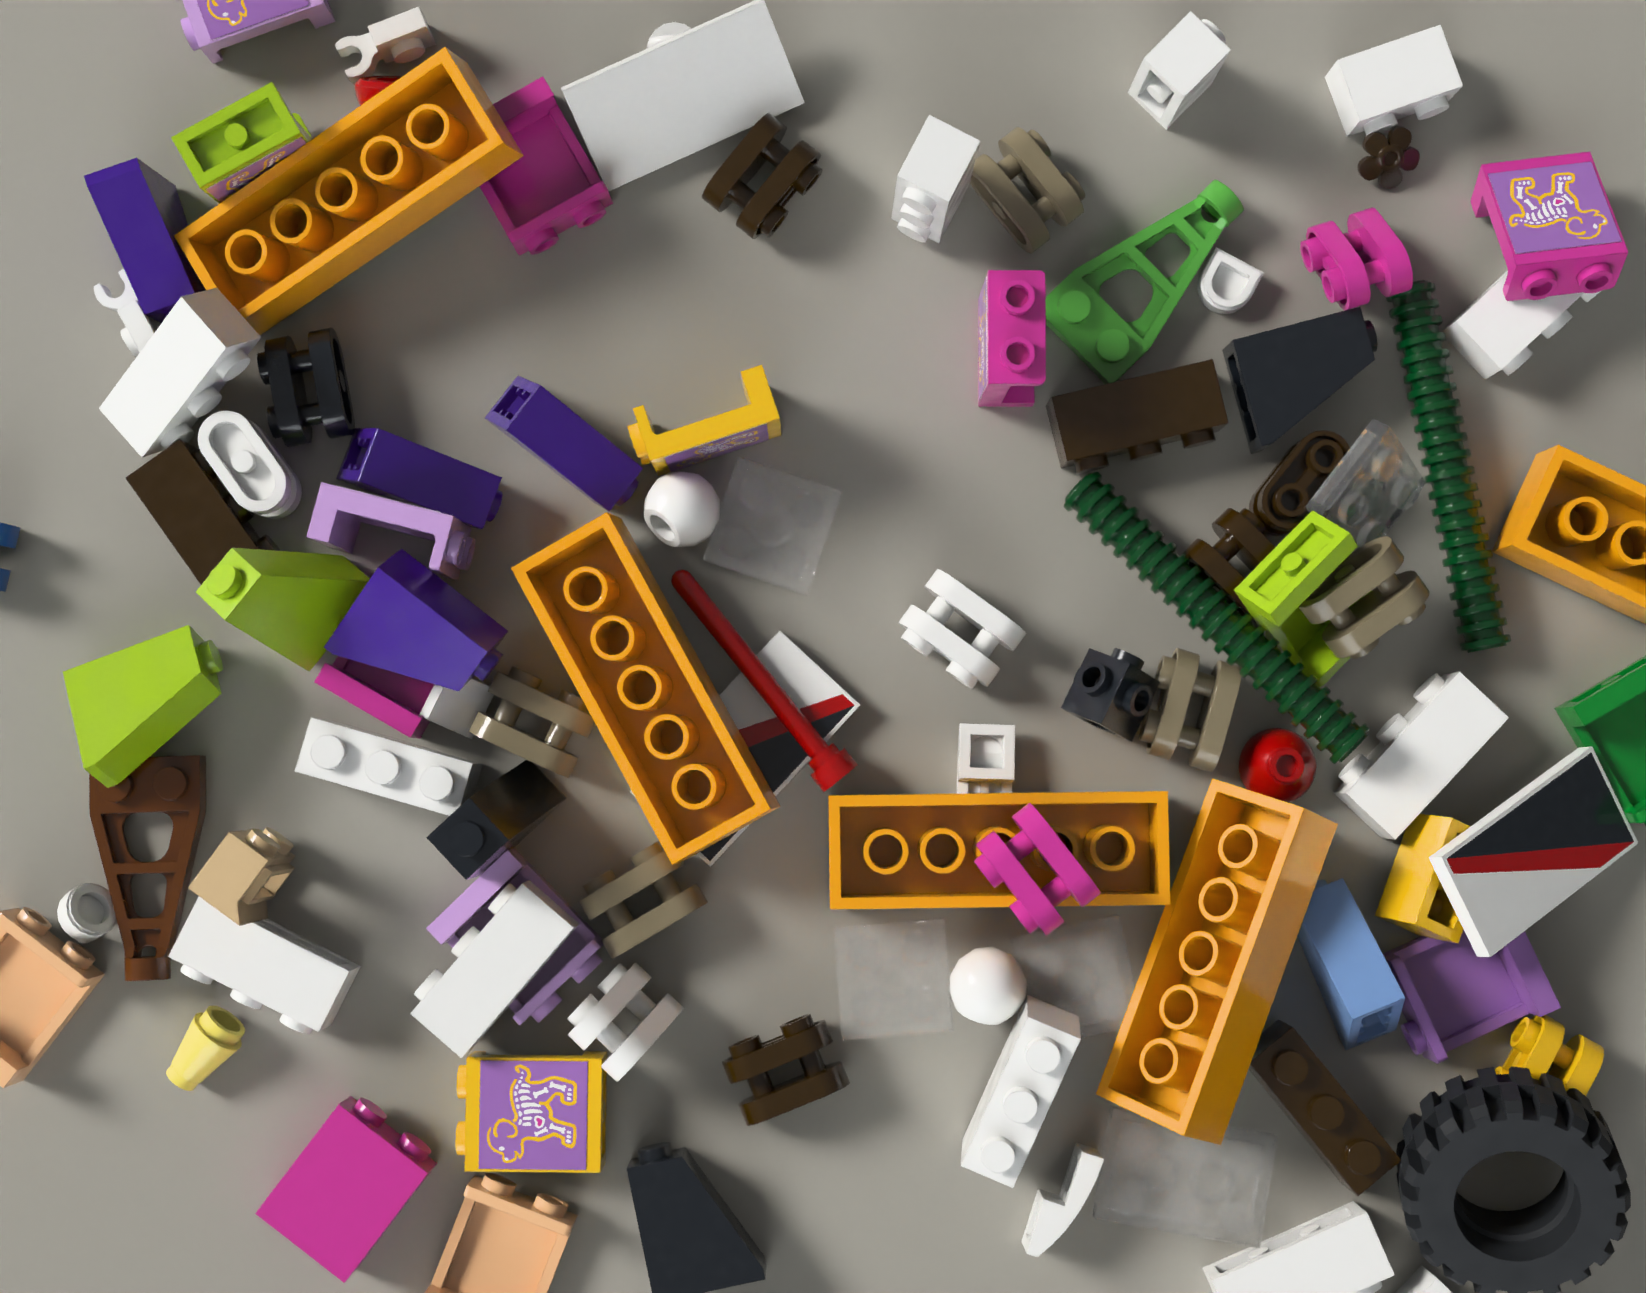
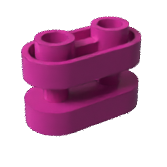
(1357, 259)
(1002, 864)

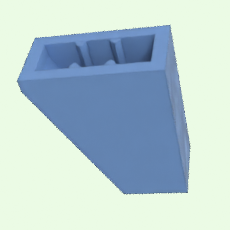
(1349, 966)

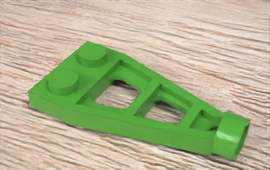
(1093, 328)

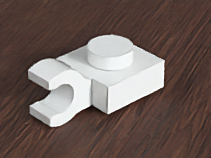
(393, 39)
(138, 326)

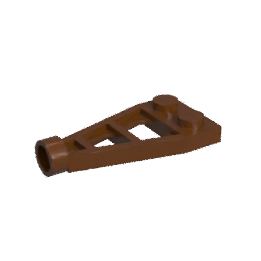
(158, 785)

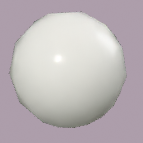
(682, 509)
(988, 986)

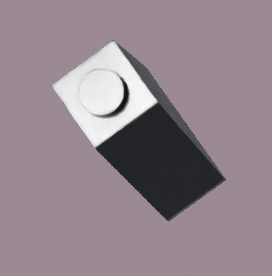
(1294, 369)
(496, 819)
(687, 1227)

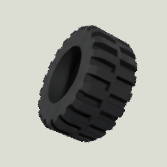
(1525, 1246)

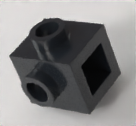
(1111, 692)

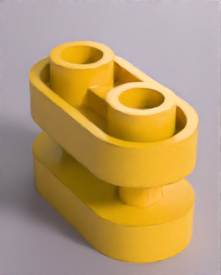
(1539, 1043)

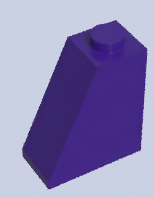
(141, 220)
(565, 443)
(420, 477)
(418, 627)

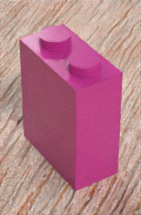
(347, 1186)

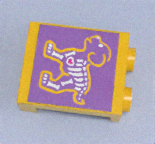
(710, 436)
(533, 1113)

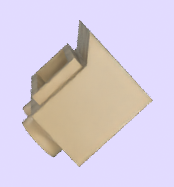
(245, 874)

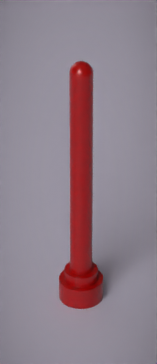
(826, 760)

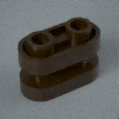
(794, 173)
(1295, 480)
(1239, 535)
(801, 1041)

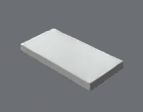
(683, 94)

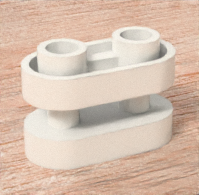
(249, 465)
(928, 633)
(595, 1017)

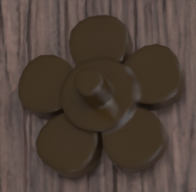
(1388, 156)

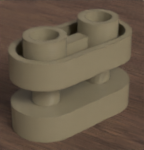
(1056, 193)
(1394, 602)
(520, 692)
(1164, 726)
(608, 893)

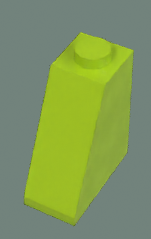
(284, 598)
(140, 699)

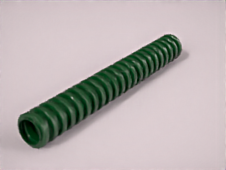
(1448, 467)
(1216, 617)

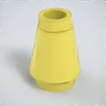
(206, 1045)

